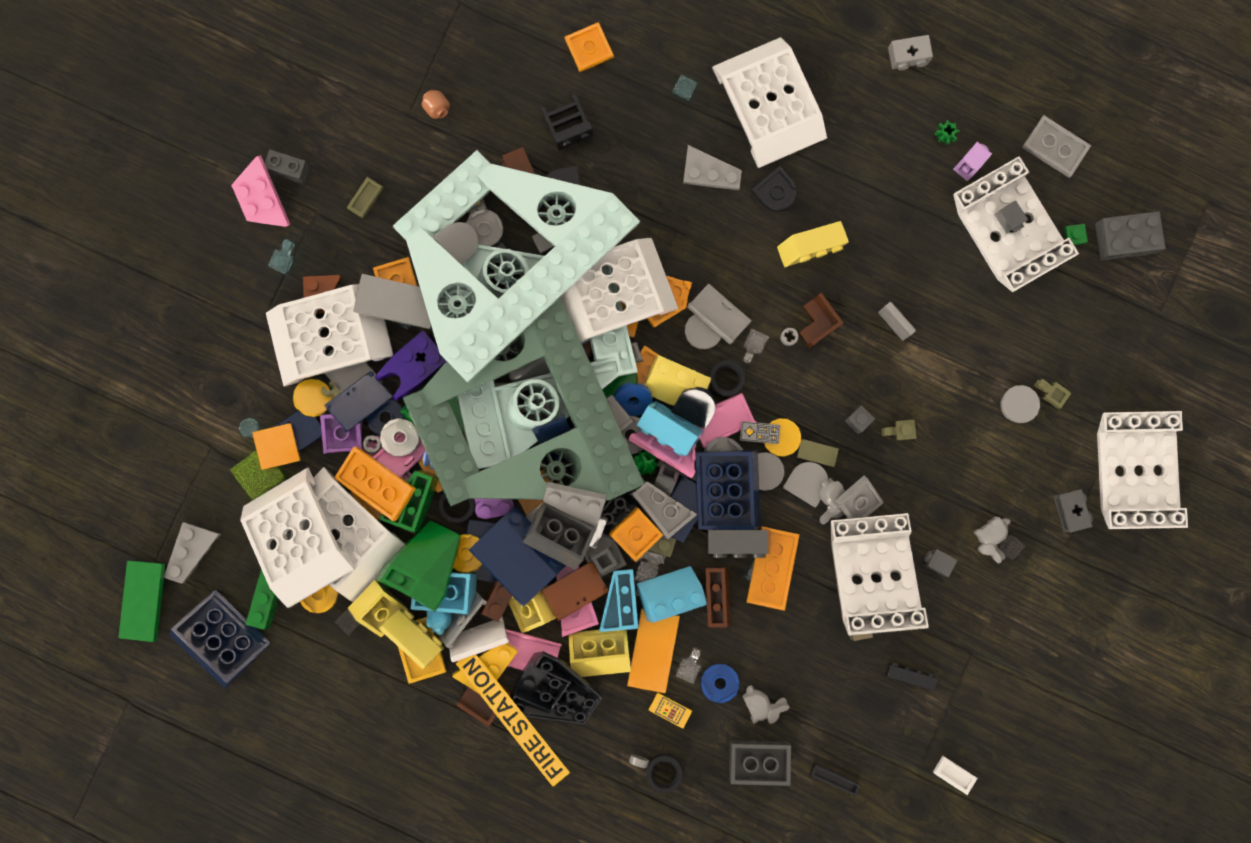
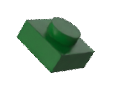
(1076, 233)

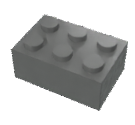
(1130, 235)
(559, 535)
(739, 543)
(760, 763)

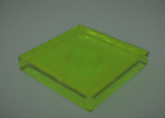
(254, 479)

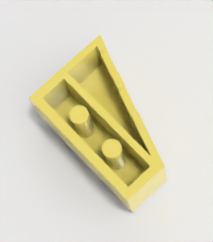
(812, 244)

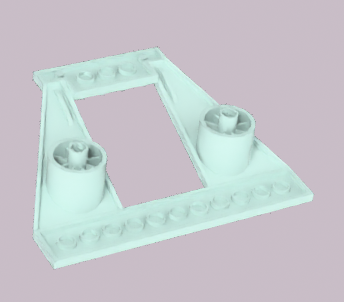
(494, 323)
(490, 413)

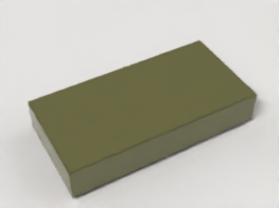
(365, 197)
(817, 453)

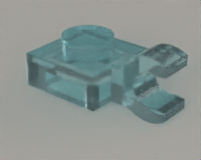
(281, 259)

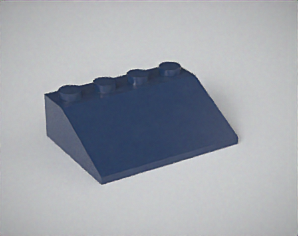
(728, 490)
(513, 563)
(219, 639)

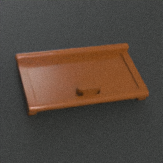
(569, 592)

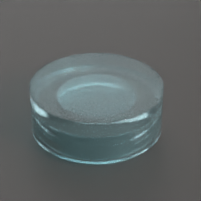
(248, 426)

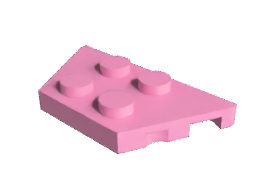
(258, 195)
(665, 453)

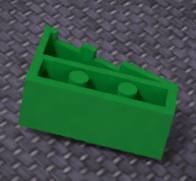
(417, 507)

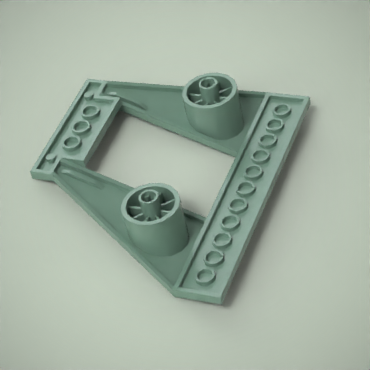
(593, 449)

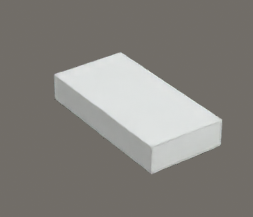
(955, 775)

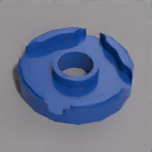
(637, 390)
(708, 683)

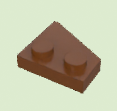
(319, 284)

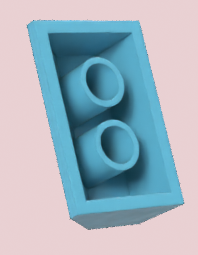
(669, 428)
(671, 594)
(458, 597)

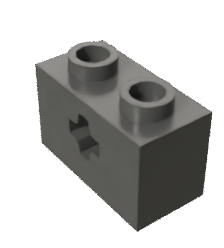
(287, 166)
(1066, 503)

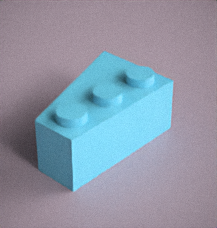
(620, 607)

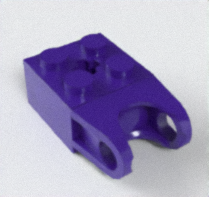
(409, 368)

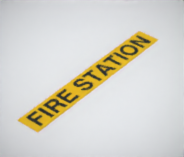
(513, 719)

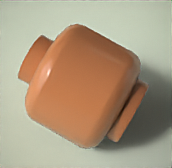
(435, 104)

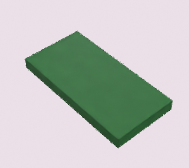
(141, 601)

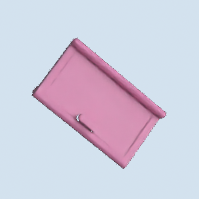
(727, 419)
(397, 464)
(527, 646)

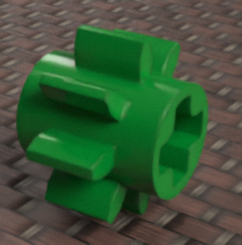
(943, 136)
(645, 463)

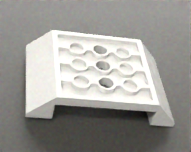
(778, 125)
(1017, 255)
(640, 284)
(351, 334)
(1145, 441)
(365, 541)
(869, 548)
(307, 559)

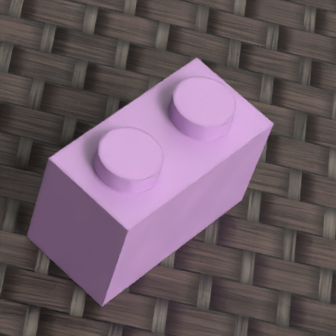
(972, 161)

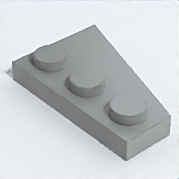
(709, 171)
(576, 502)
(663, 510)
(189, 549)

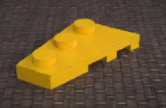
(495, 661)

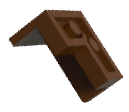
(824, 320)
(477, 707)

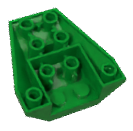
(423, 565)

